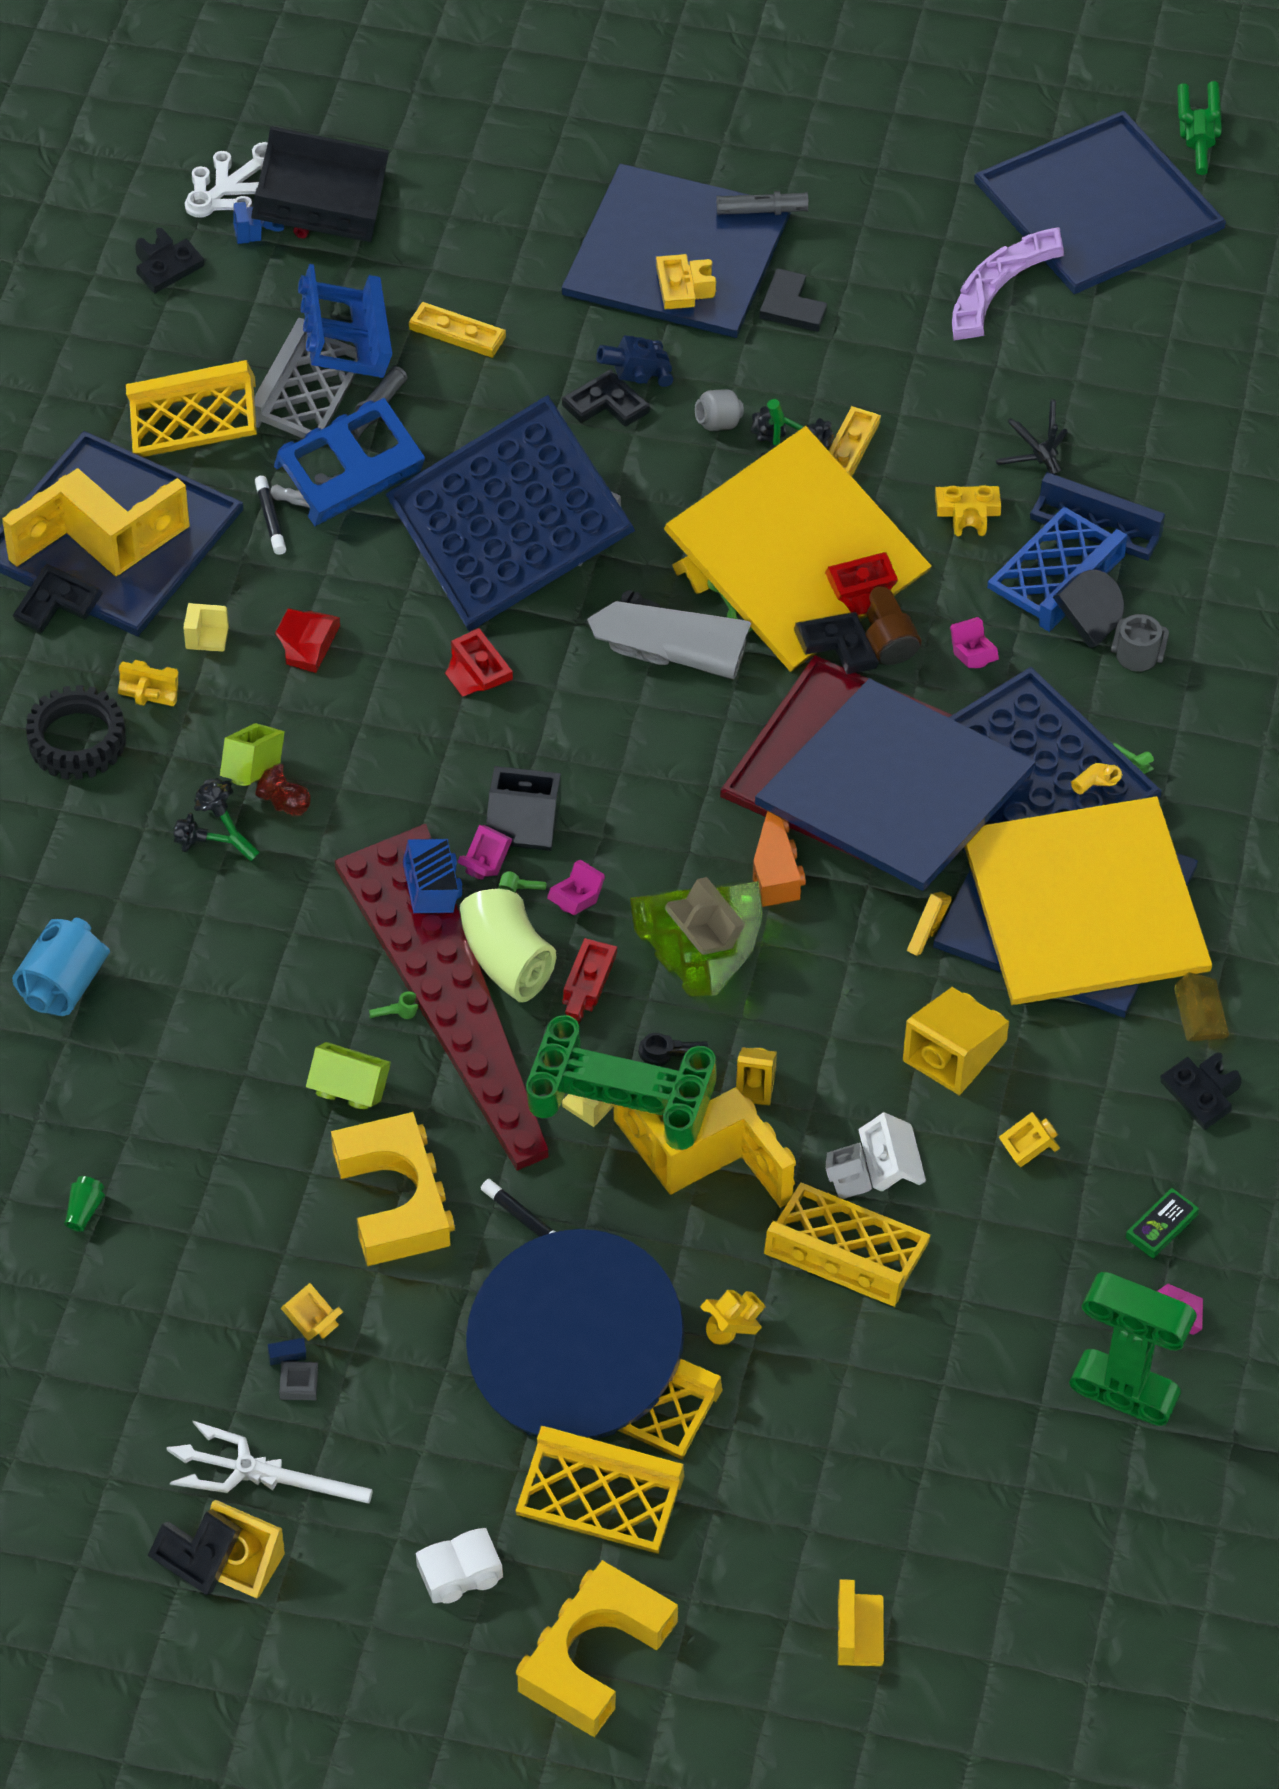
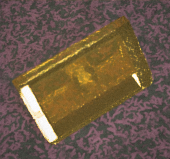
(1200, 1008)

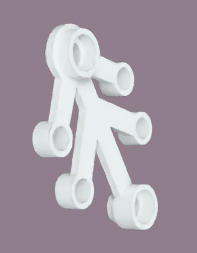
(202, 202)

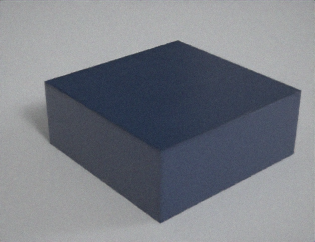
(288, 1351)

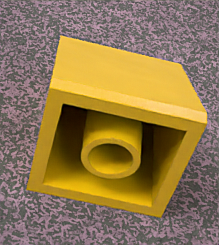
(953, 1039)

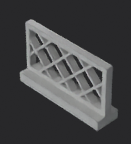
(280, 378)

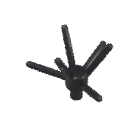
(1043, 452)

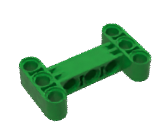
(621, 1082)
(1138, 1322)

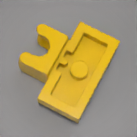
(684, 282)
(968, 506)

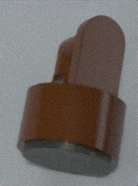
(890, 631)

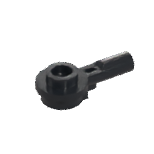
(659, 1048)

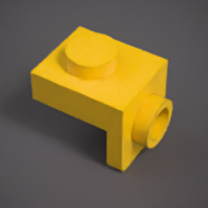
(311, 1313)

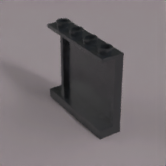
(320, 184)

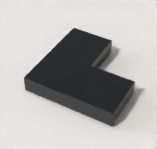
(787, 307)
(609, 394)
(54, 590)
(839, 633)
(197, 1558)

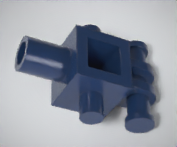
(637, 360)

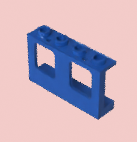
(366, 331)
(363, 474)

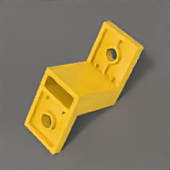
(96, 522)
(726, 1134)

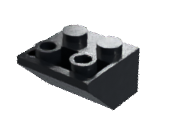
(525, 806)

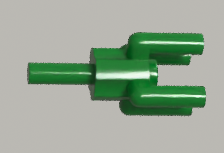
(1201, 125)

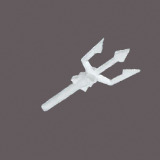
(257, 1470)

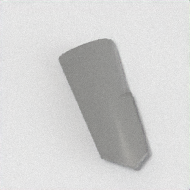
(672, 635)

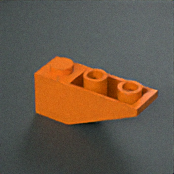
(775, 863)

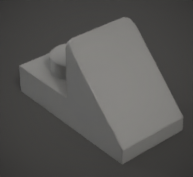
(848, 1171)

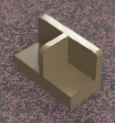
(706, 918)

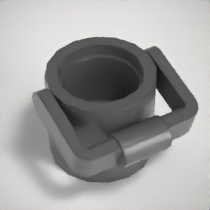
(1139, 641)

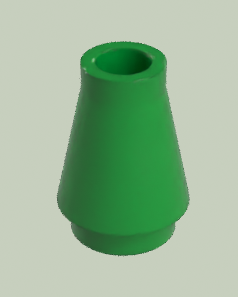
(83, 1202)

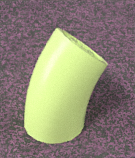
(507, 942)

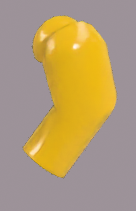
(1097, 775)

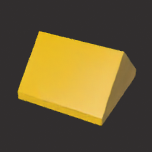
(254, 1553)

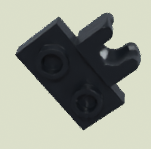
(165, 262)
(1202, 1089)

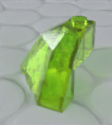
(700, 973)

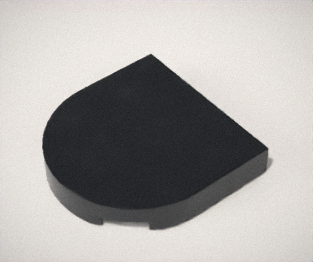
(1091, 604)

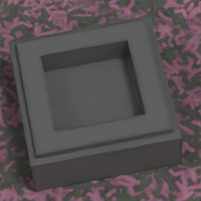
(298, 1380)

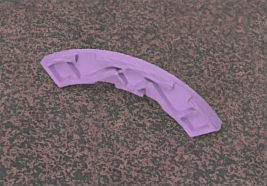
(994, 273)

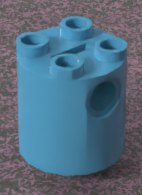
(60, 966)

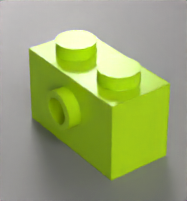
(251, 753)
(347, 1075)

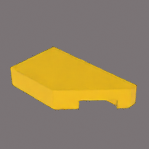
(929, 921)

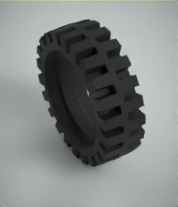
(76, 761)

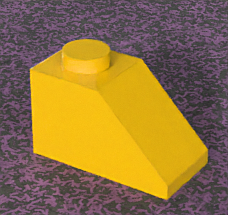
(756, 1074)

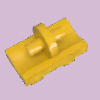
(147, 683)
(732, 1315)

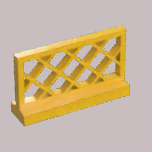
(191, 388)
(836, 1261)
(690, 1381)
(607, 1459)

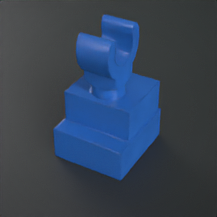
(249, 229)

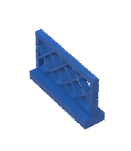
(1101, 558)

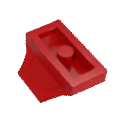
(857, 578)
(306, 637)
(476, 664)

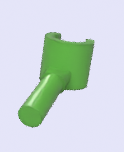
(1140, 761)
(511, 882)
(403, 1008)

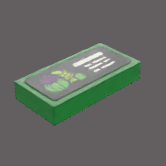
(1162, 1223)

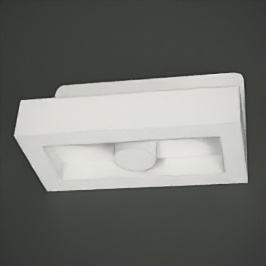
(891, 1152)

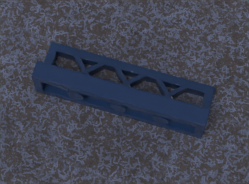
(1101, 510)

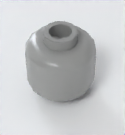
(718, 410)

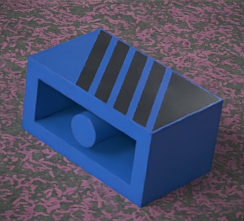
(431, 876)

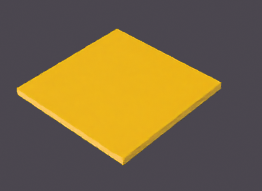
(777, 532)
(1086, 901)

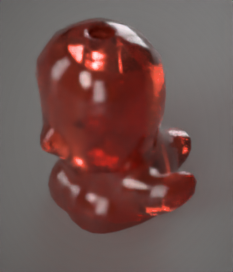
(284, 794)

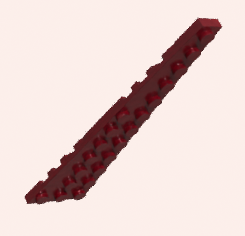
(449, 990)

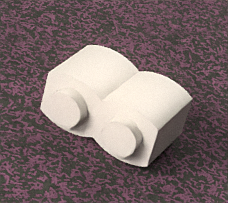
(459, 1566)

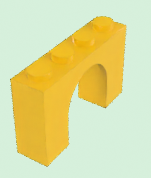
(396, 1146)
(604, 1600)

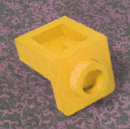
(1029, 1138)

